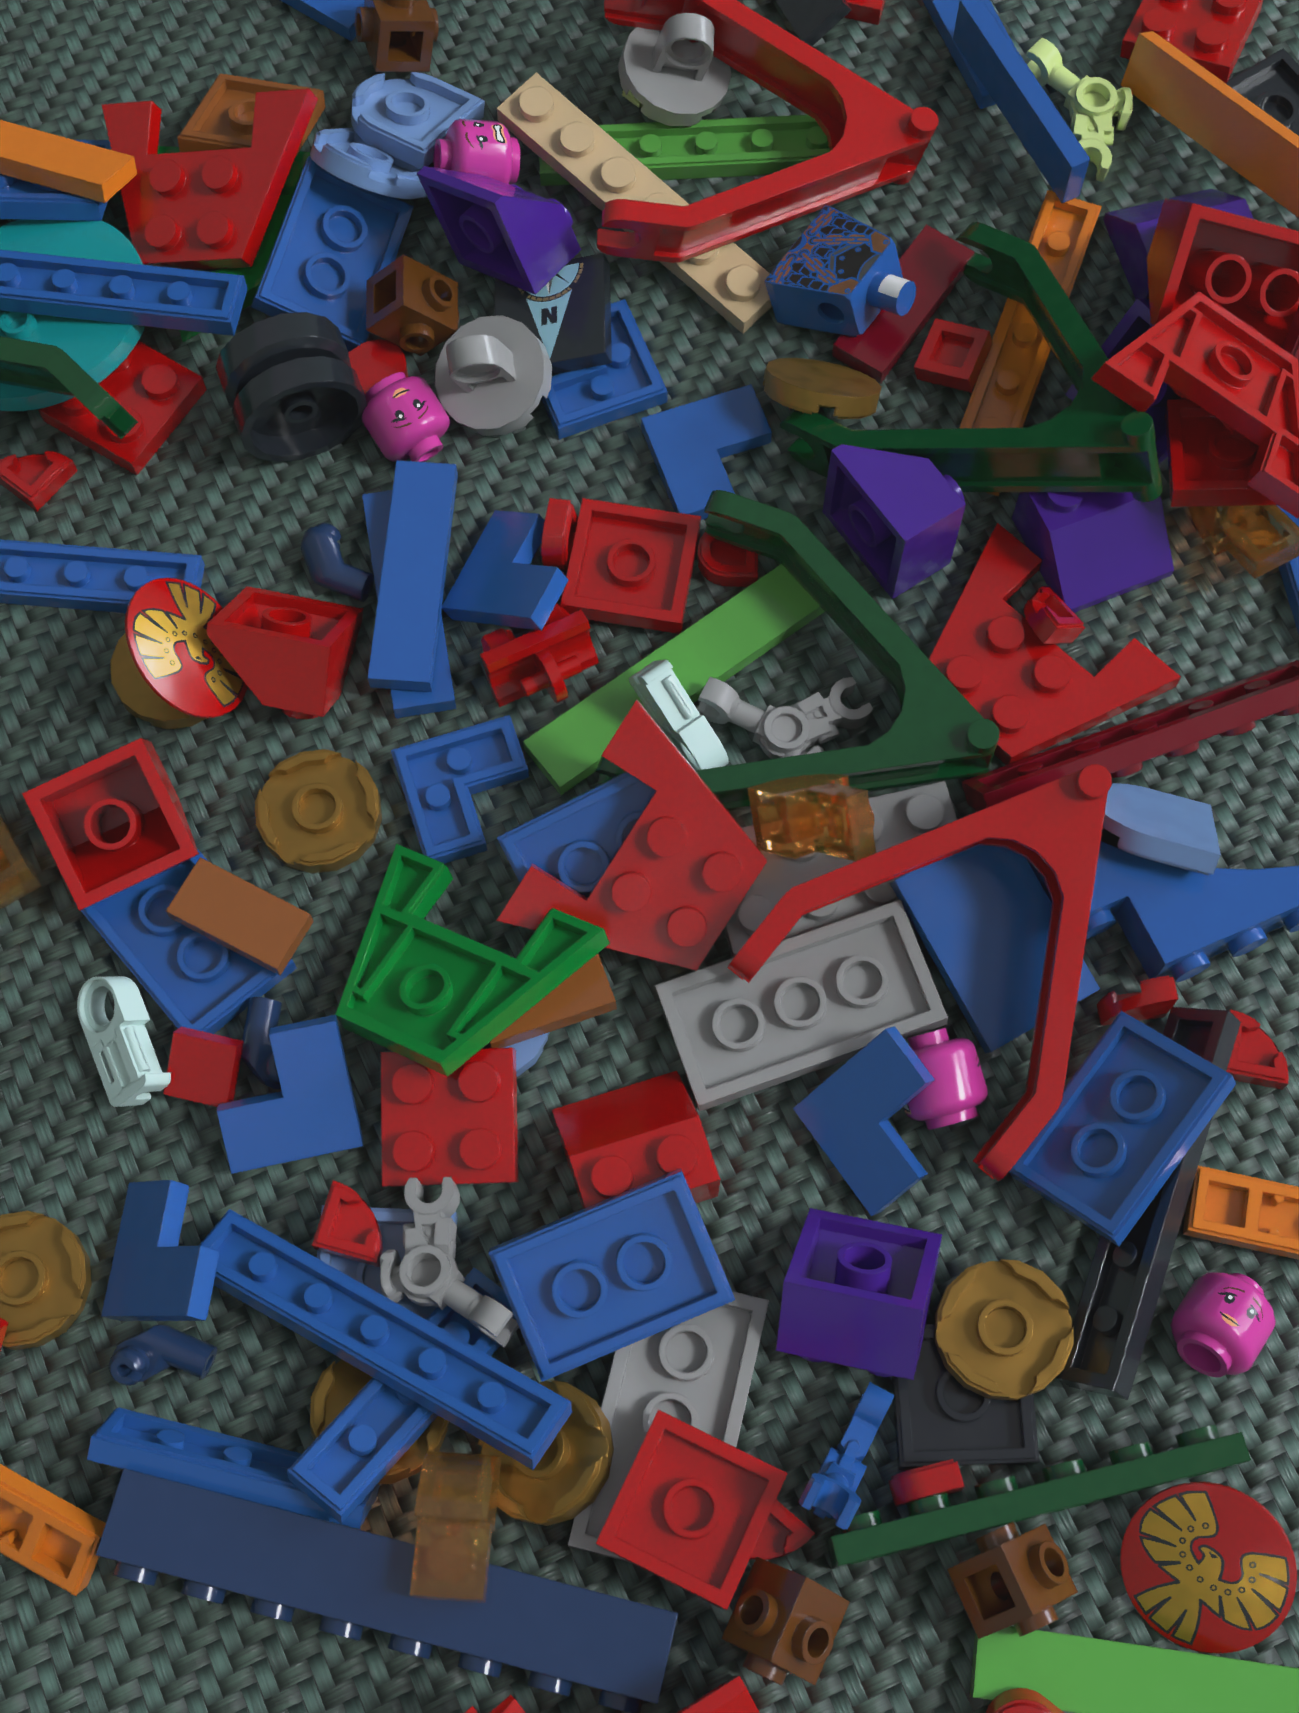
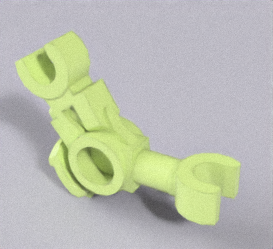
(1090, 103)

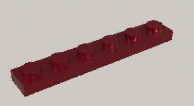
(1163, 732)

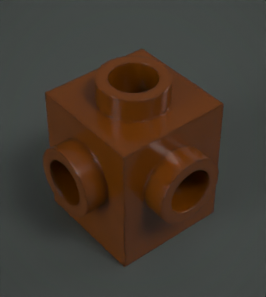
(398, 34)
(412, 305)
(1013, 1581)
(784, 1623)

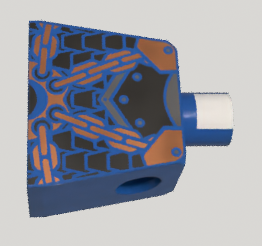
(839, 277)

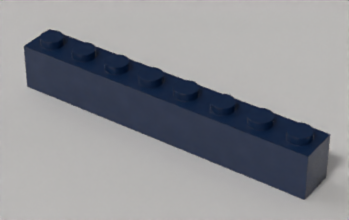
(366, 1581)

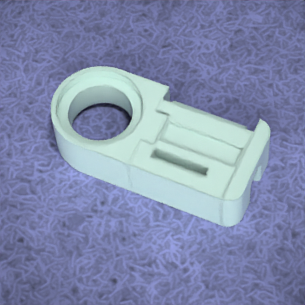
(678, 716)
(123, 1044)

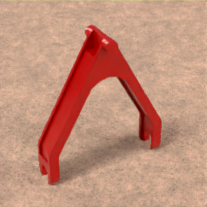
(867, 131)
(1061, 837)

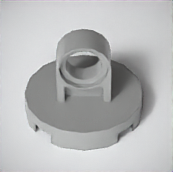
(671, 74)
(493, 375)

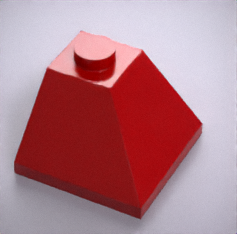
(288, 648)

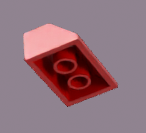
(1228, 258)

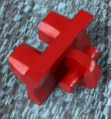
(538, 658)

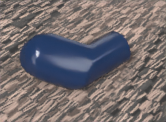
(326, 563)
(257, 1049)
(156, 1351)

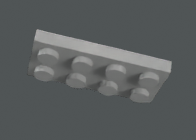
(897, 819)
(804, 1007)
(688, 1371)

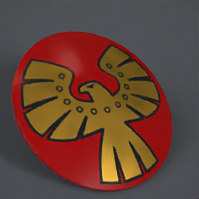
(173, 652)
(1208, 1567)

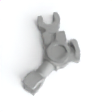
(785, 729)
(429, 1265)

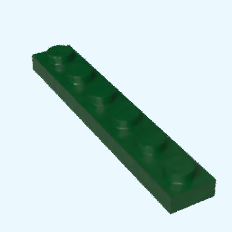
(1064, 1488)

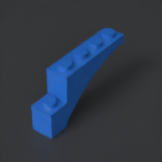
(1184, 916)

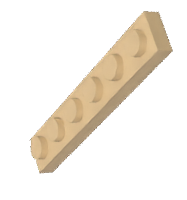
(607, 172)

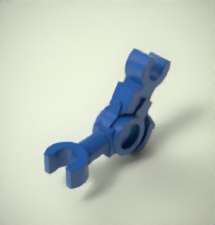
(834, 1486)

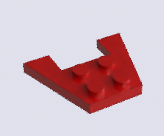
(211, 203)
(1227, 372)
(1016, 680)
(673, 873)

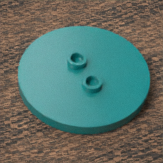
(92, 344)

